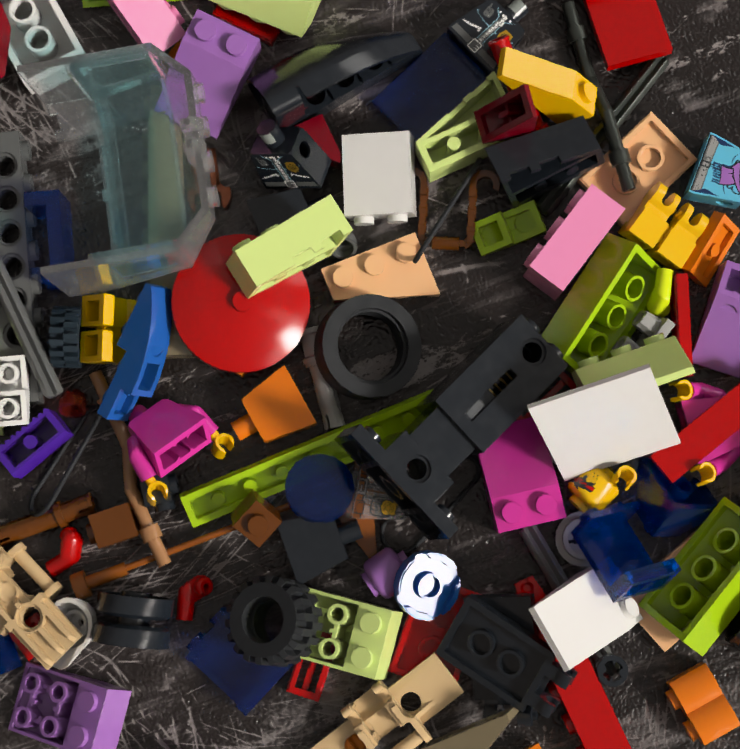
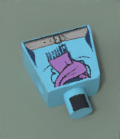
(716, 174)

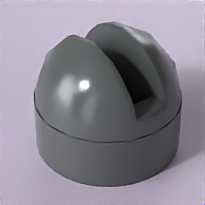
(347, 248)

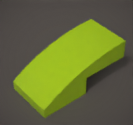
(509, 228)

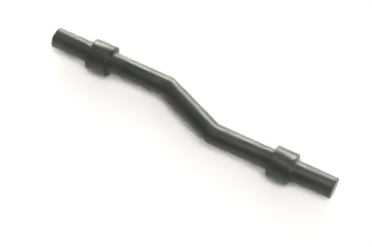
(619, 156)

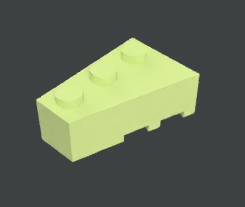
(456, 137)
(289, 247)

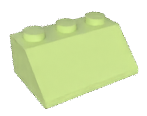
(290, 16)
(663, 355)

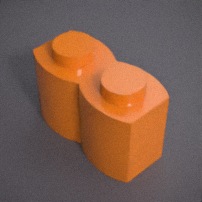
(702, 703)

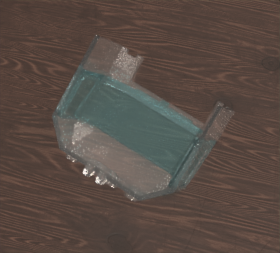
(150, 160)

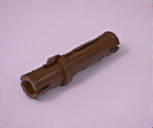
(58, 515)

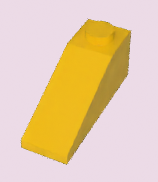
(554, 88)

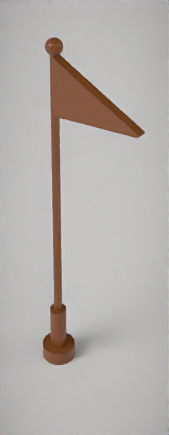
(83, 584)

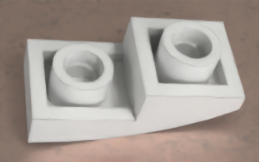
(14, 391)

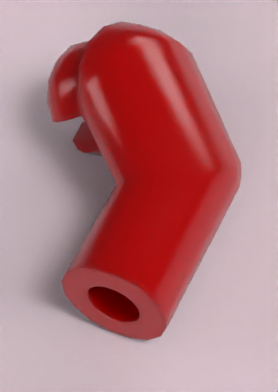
(69, 554)
(190, 593)

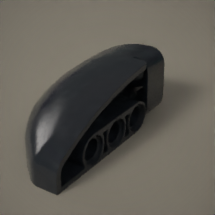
(317, 69)

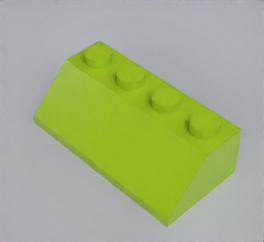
(603, 302)
(707, 589)

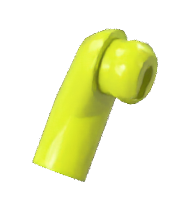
(660, 297)

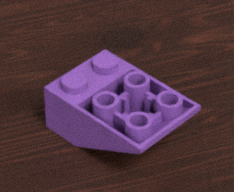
(719, 332)
(69, 709)

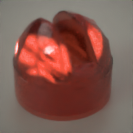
(72, 404)

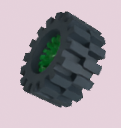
(65, 336)

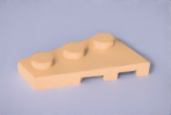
(383, 272)

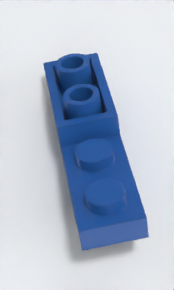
(146, 345)

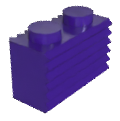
(34, 443)

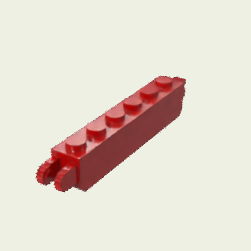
(584, 700)

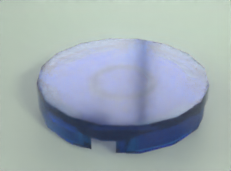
(319, 488)

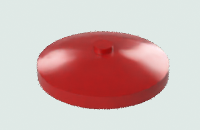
(226, 326)

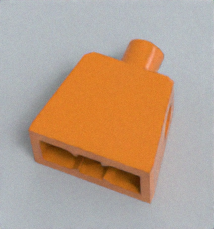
(274, 409)

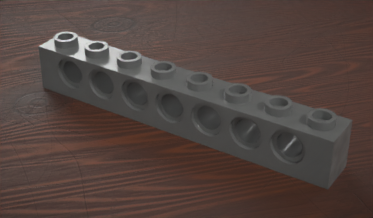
(26, 250)

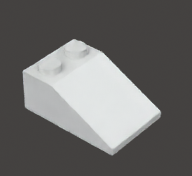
(582, 618)

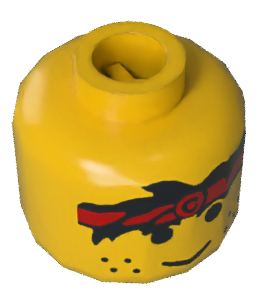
(593, 490)

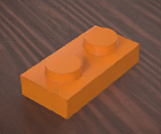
(711, 248)

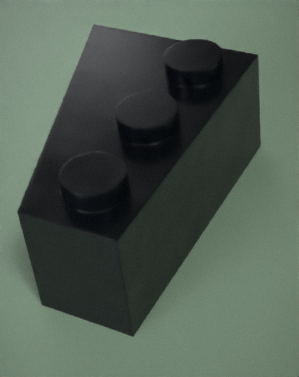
(544, 159)

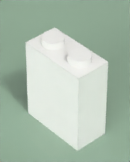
(379, 177)

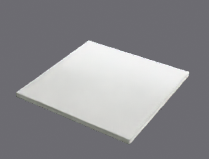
(605, 422)

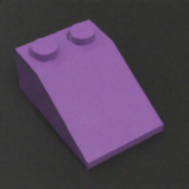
(221, 60)

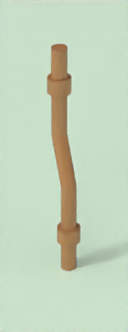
(149, 531)

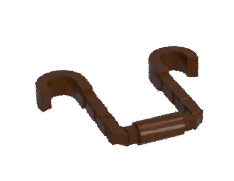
(452, 243)

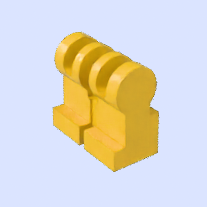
(665, 243)
(107, 316)

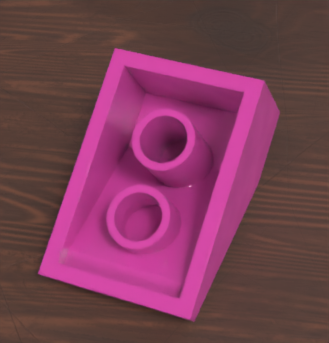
(520, 479)

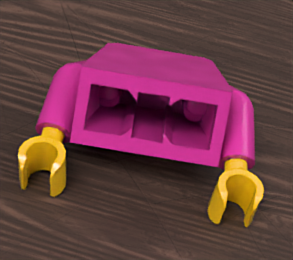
(694, 400)
(168, 437)

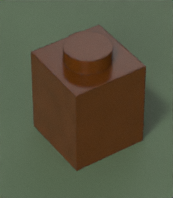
(256, 518)
(112, 526)

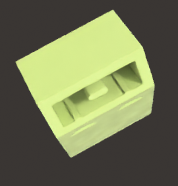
(360, 632)

